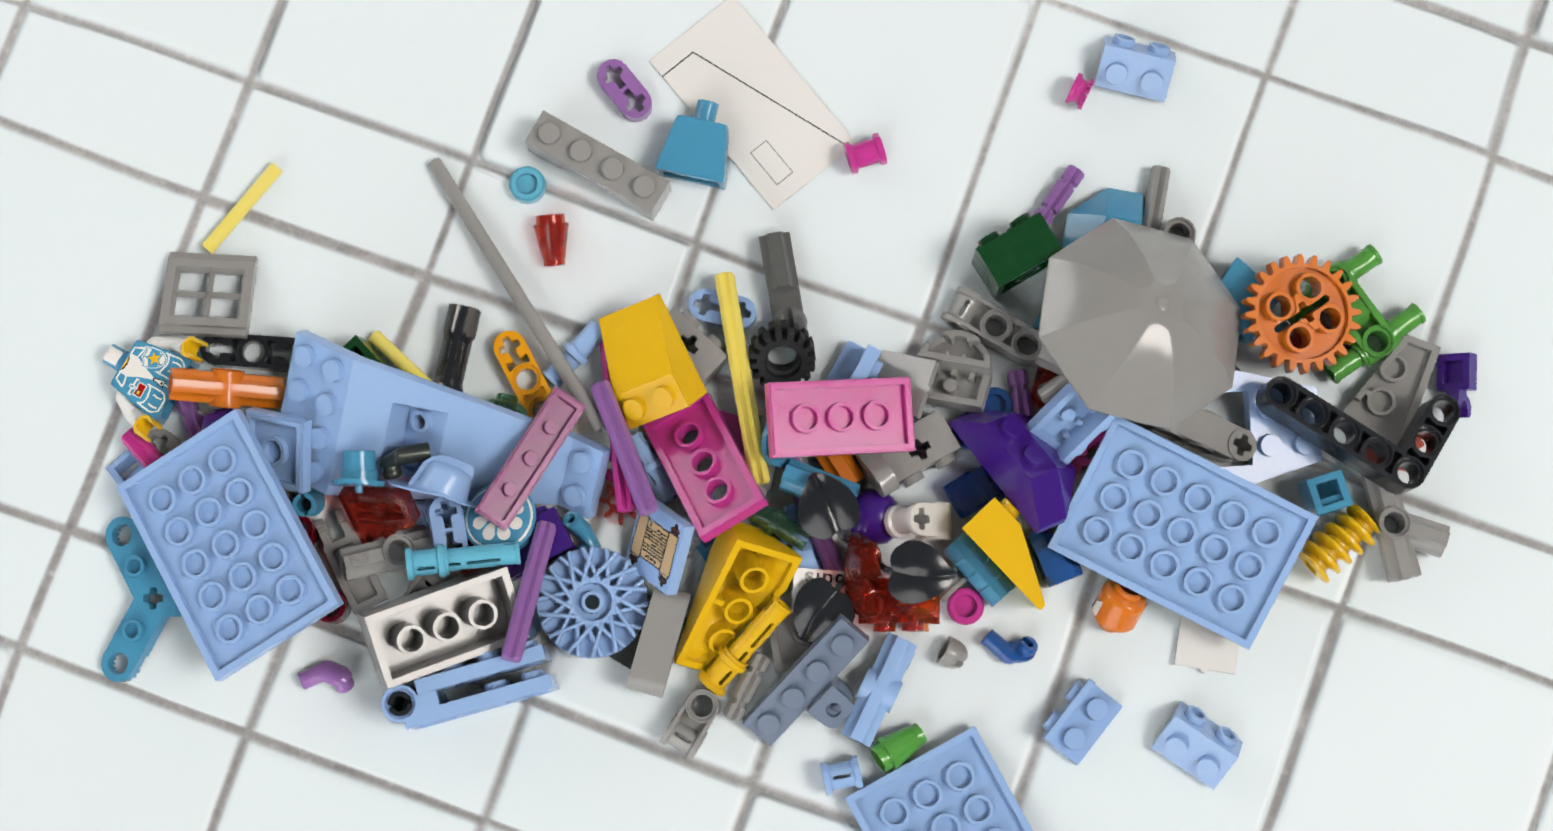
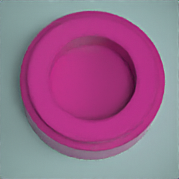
(965, 606)

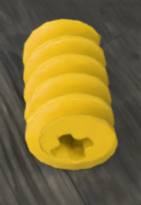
(1338, 541)

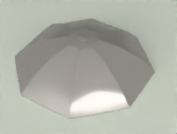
(1139, 323)

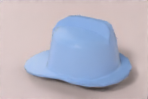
(441, 477)

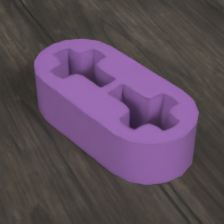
(631, 85)

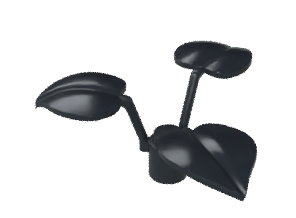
(915, 569)

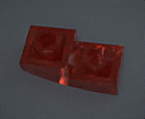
(861, 567)

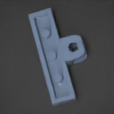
(811, 684)

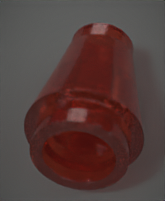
(552, 236)

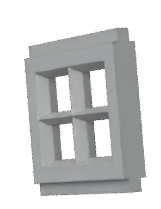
(204, 325)

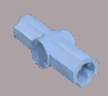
(879, 689)

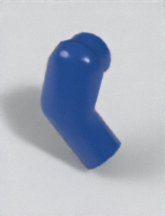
(1010, 651)

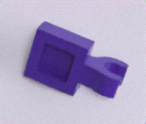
(1457, 375)

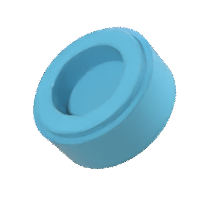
(527, 185)

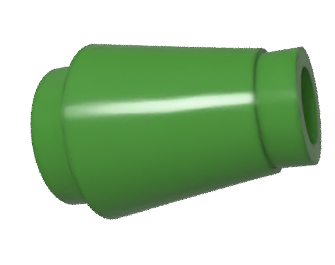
(895, 748)

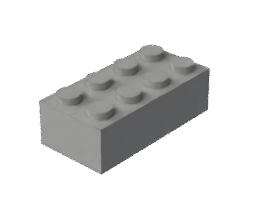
(439, 625)

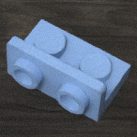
(1080, 721)

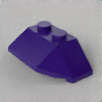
(1020, 465)

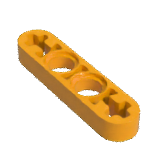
(541, 390)

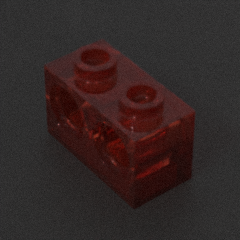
(895, 612)

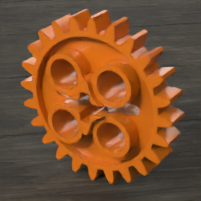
(1283, 285)

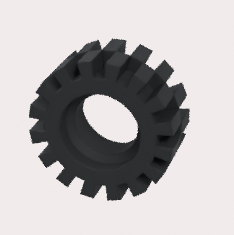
(777, 337)

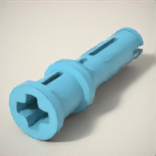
(444, 559)

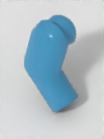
(581, 529)

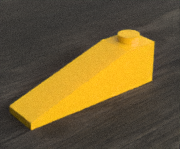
(736, 584)

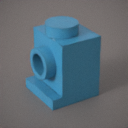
(1325, 493)

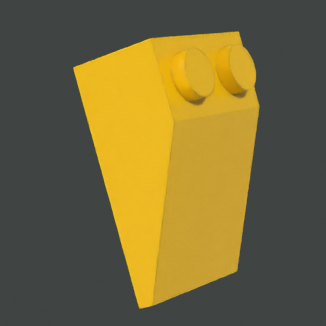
(648, 362)
(1004, 542)

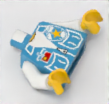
(144, 378)

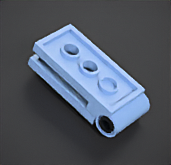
(429, 700)

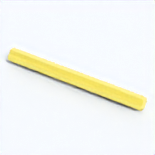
(741, 375)

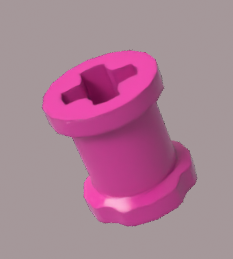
(865, 153)

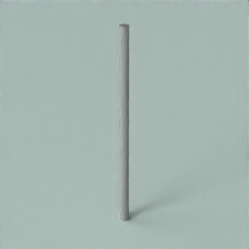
(516, 293)

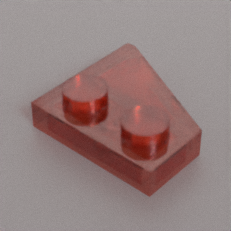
(379, 511)

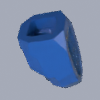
(1051, 565)

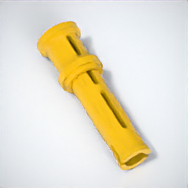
(734, 658)

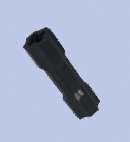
(459, 334)

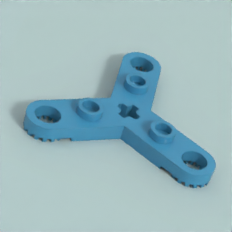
(143, 619)

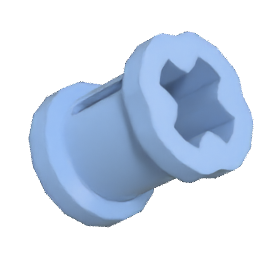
(841, 768)

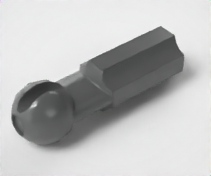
(782, 279)

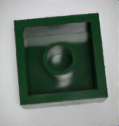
(1015, 255)

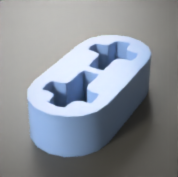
(714, 317)
(457, 524)

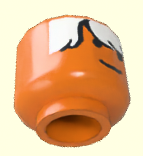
(1118, 607)

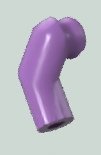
(330, 673)

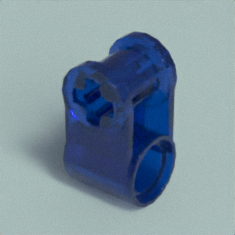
(971, 491)

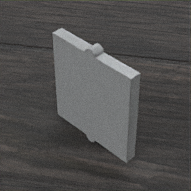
(921, 374)

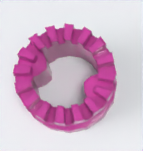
(1078, 91)

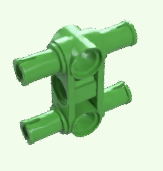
(1370, 319)

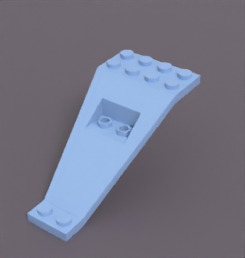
(380, 408)

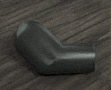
(403, 455)

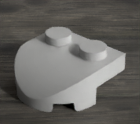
(963, 371)

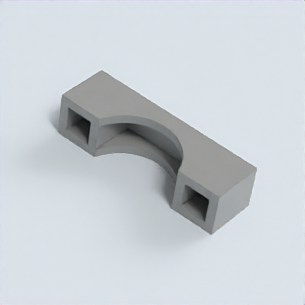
(604, 166)

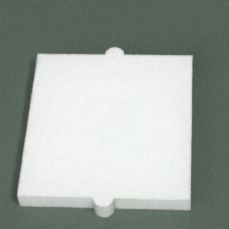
(1204, 649)

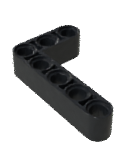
(1360, 437)

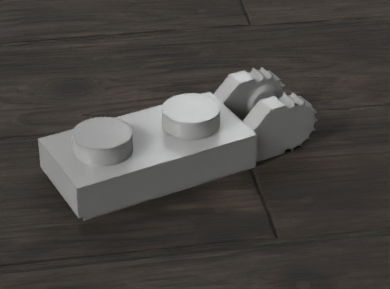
(362, 592)

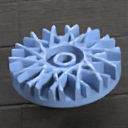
(620, 597)

